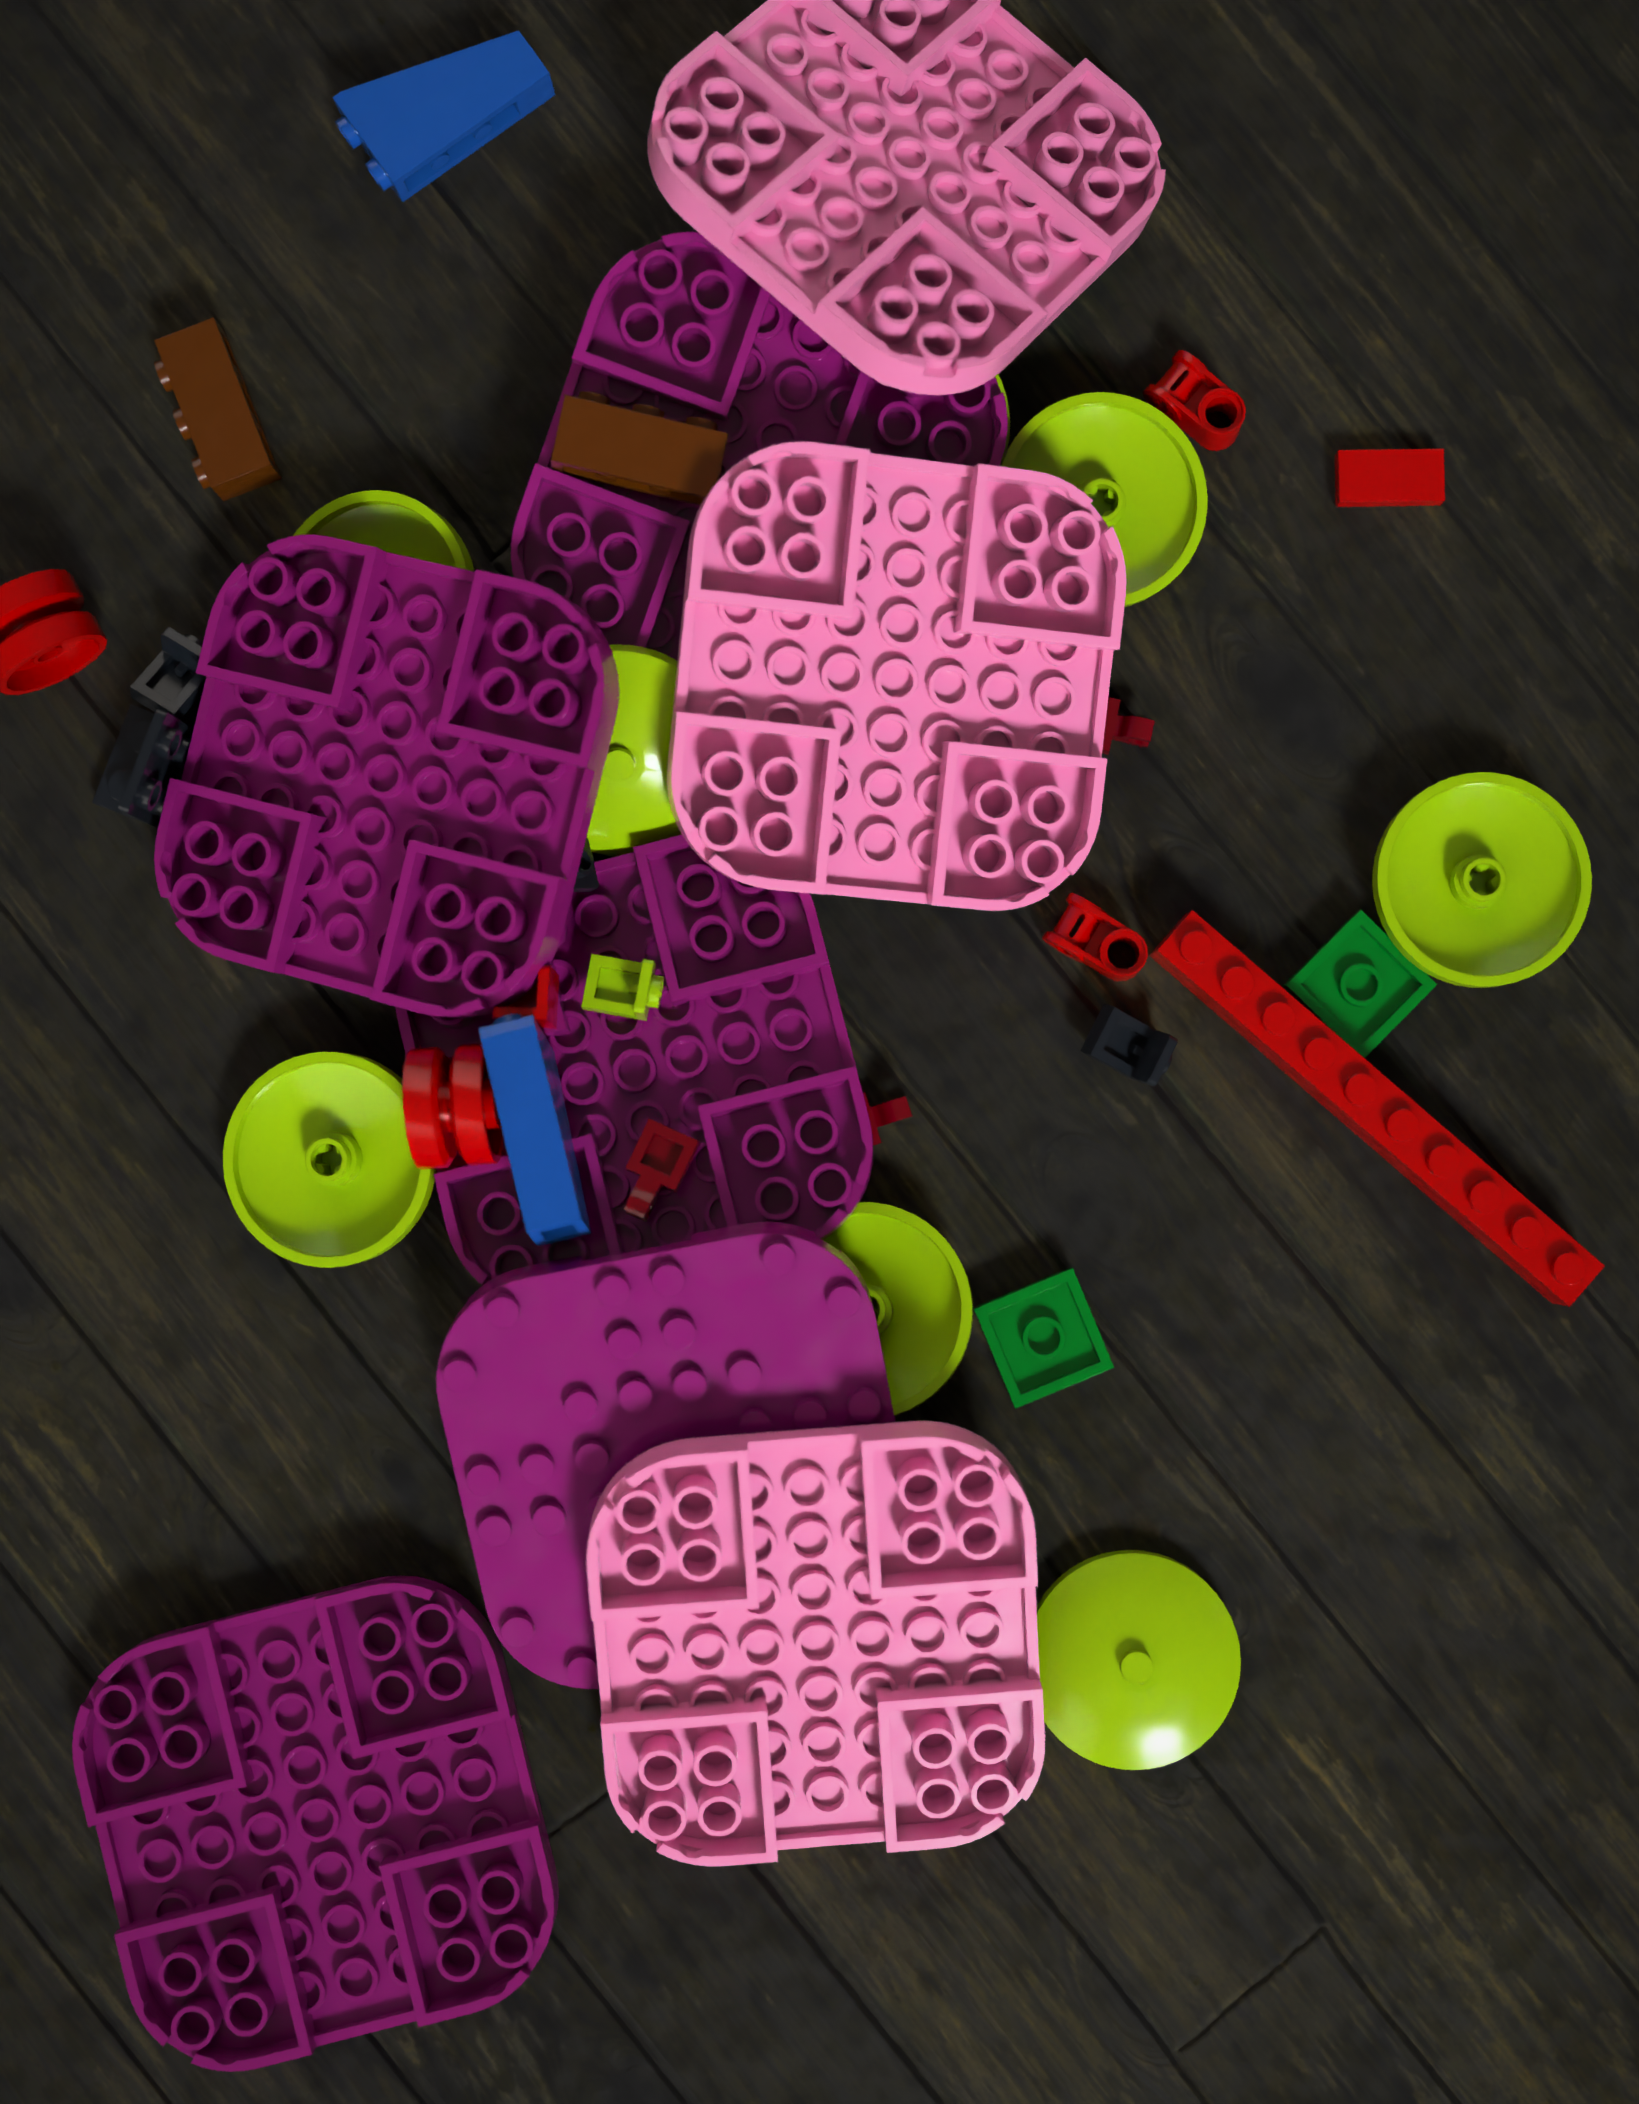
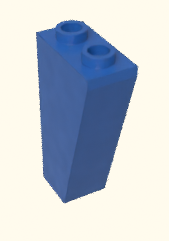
(441, 110)
(535, 1128)

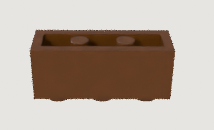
(215, 410)
(638, 448)

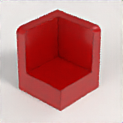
(539, 1001)

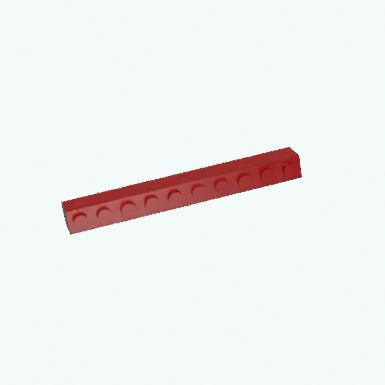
(1376, 1110)

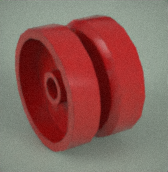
(44, 631)
(450, 1108)

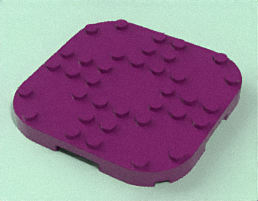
(709, 343)
(388, 775)
(735, 1056)
(596, 1360)
(316, 1822)

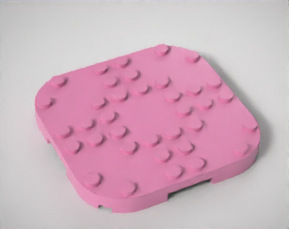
(906, 176)
(894, 677)
(816, 1641)

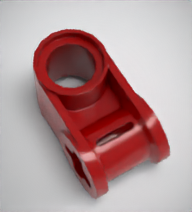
(1196, 396)
(1094, 938)

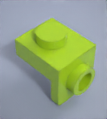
(622, 987)

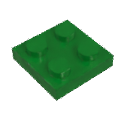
(1360, 984)
(1043, 1337)

